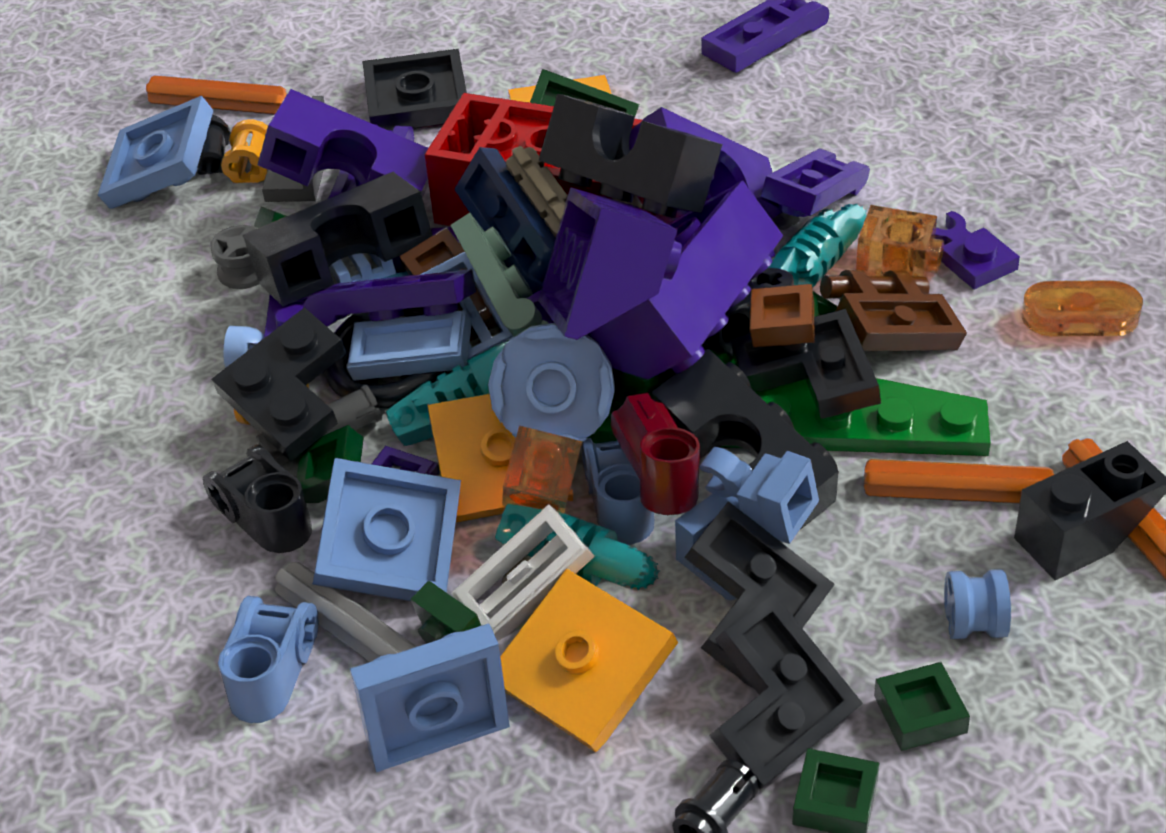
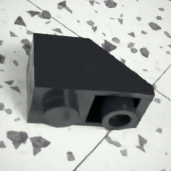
(1087, 509)

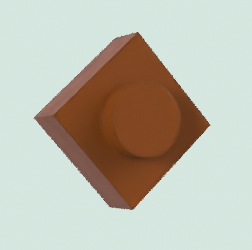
(782, 315)

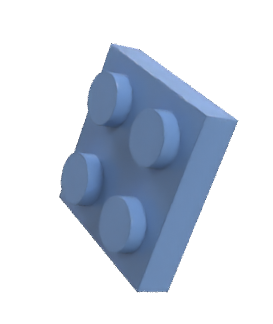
(156, 153)
(386, 530)
(431, 696)

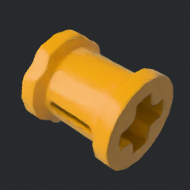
(236, 159)

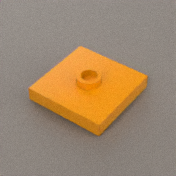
(473, 449)
(584, 659)

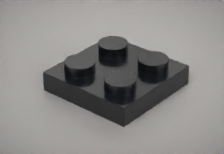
(413, 88)

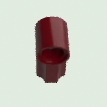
(660, 454)

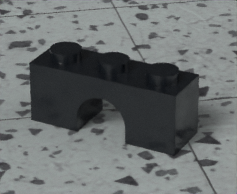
(662, 167)
(373, 218)
(723, 410)

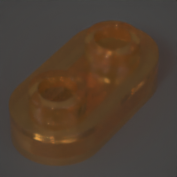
(1082, 308)

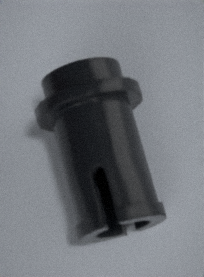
(214, 147)
(717, 801)

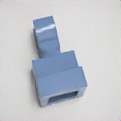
(774, 494)

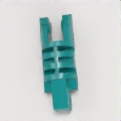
(820, 244)
(410, 415)
(612, 559)

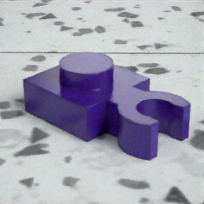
(975, 255)

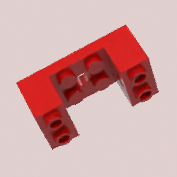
(487, 124)

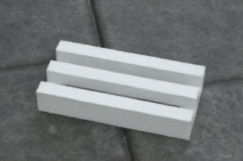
(530, 580)

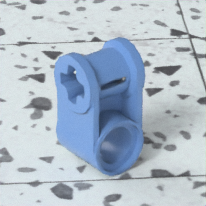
(615, 491)
(266, 657)

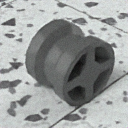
(232, 255)

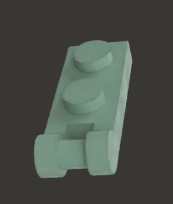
(502, 284)

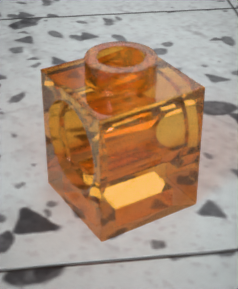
(898, 242)
(541, 470)

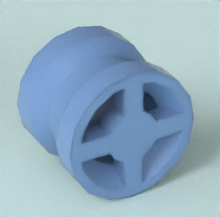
(977, 604)

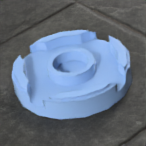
(552, 383)

